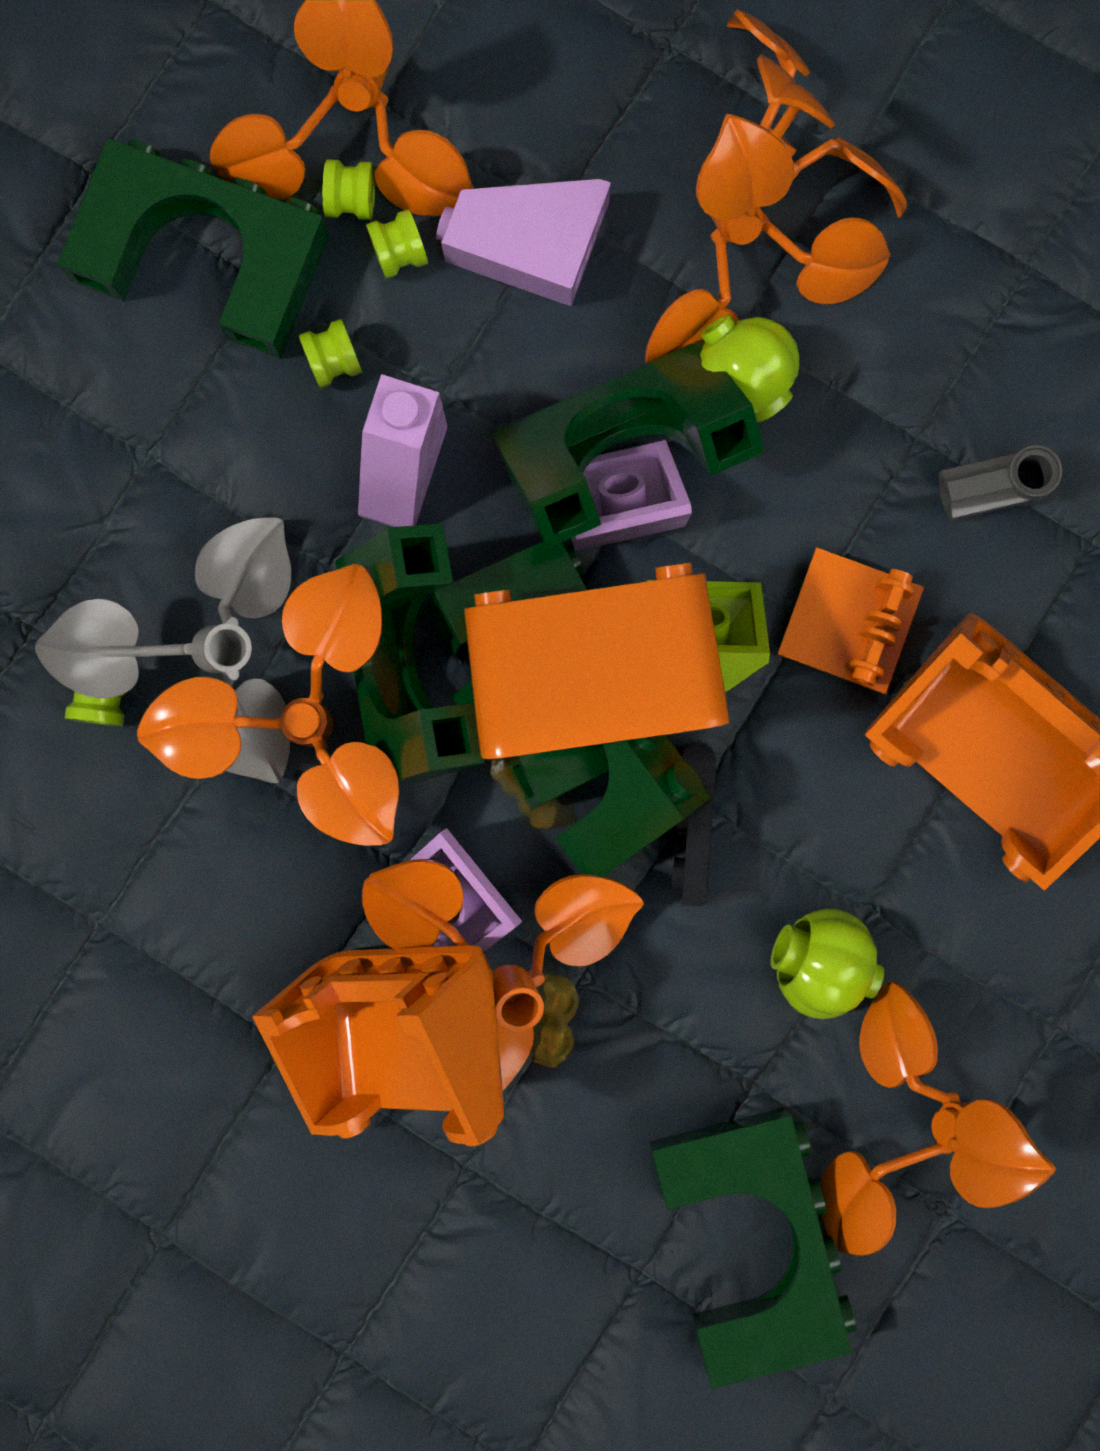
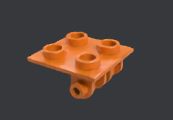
(851, 620)

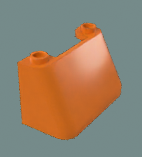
(595, 665)
(1003, 746)
(390, 1036)

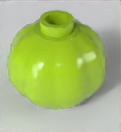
(756, 356)
(826, 963)

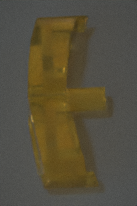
(539, 818)
(558, 1010)

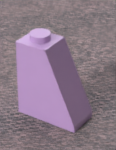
(527, 234)
(399, 451)

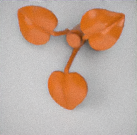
(354, 37)
(783, 90)
(738, 177)
(354, 789)
(580, 919)
(993, 1151)

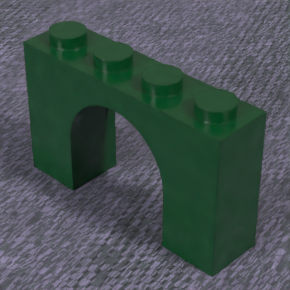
(141, 192)
(663, 397)
(528, 575)
(394, 710)
(644, 798)
(801, 1314)

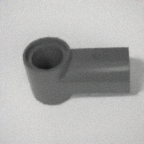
(996, 483)

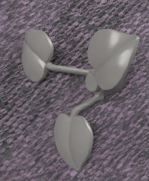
(243, 566)

